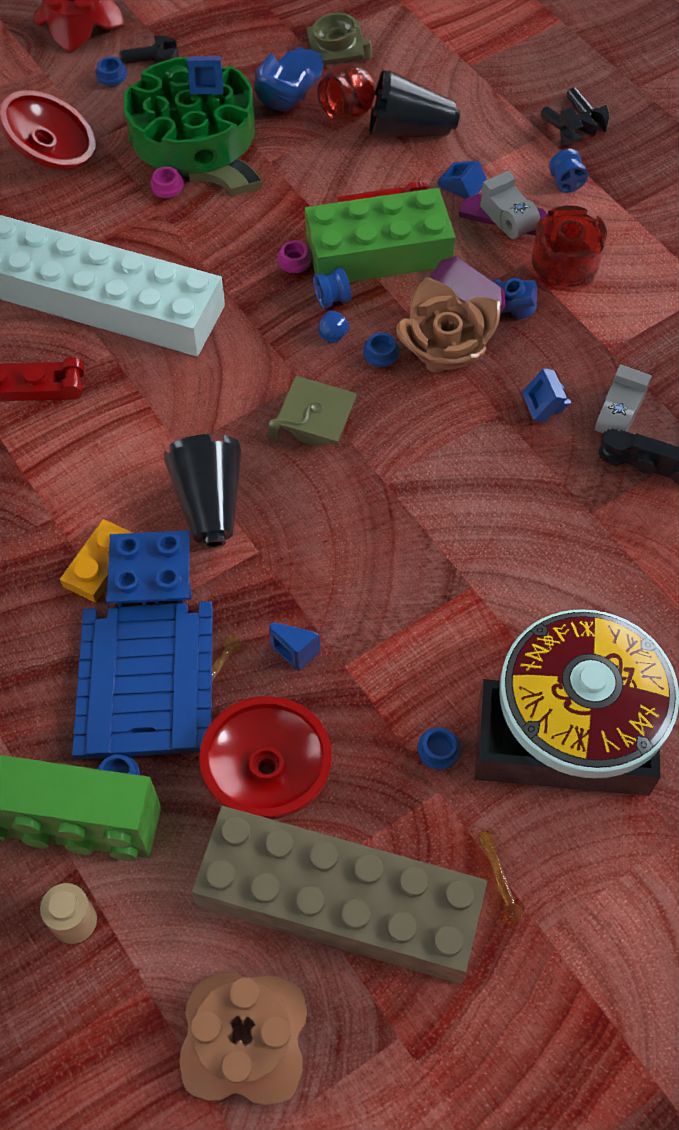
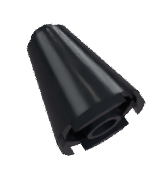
(410, 109)
(206, 485)

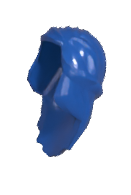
(288, 80)

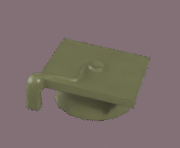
(338, 38)
(313, 412)

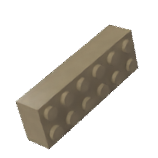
(340, 894)

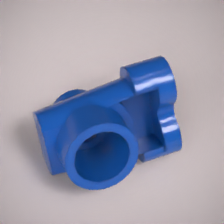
(519, 297)

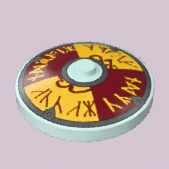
(588, 693)

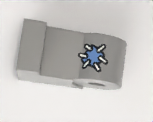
(508, 206)
(623, 399)

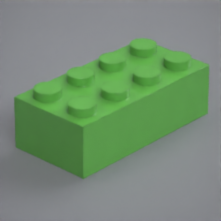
(380, 235)
(77, 808)

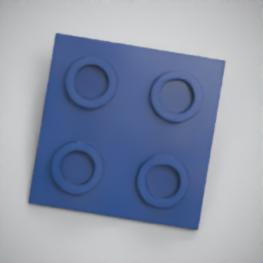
(149, 567)

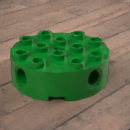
(184, 128)

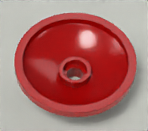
(46, 130)
(266, 734)

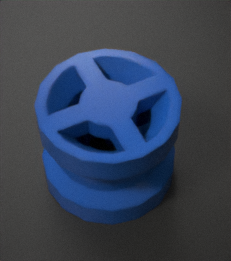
(568, 170)
(332, 288)

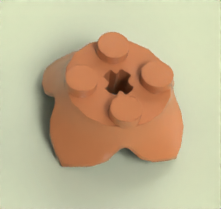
(445, 330)
(268, 1066)

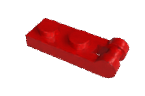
(40, 379)

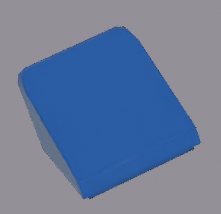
(463, 178)
(294, 644)

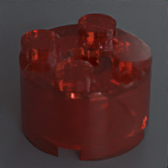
(568, 247)

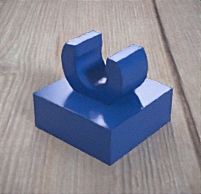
(205, 74)
(545, 395)

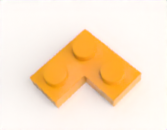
(89, 569)

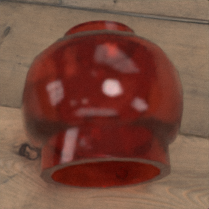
(346, 92)

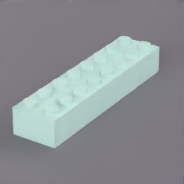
(108, 286)

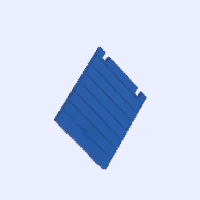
(141, 675)

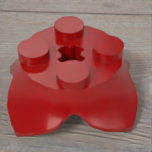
(73, 20)

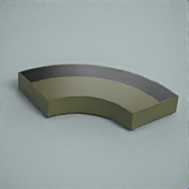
(235, 177)

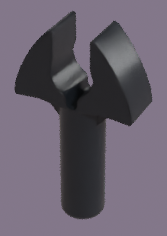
(163, 49)
(588, 115)
(566, 122)

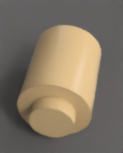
(68, 913)

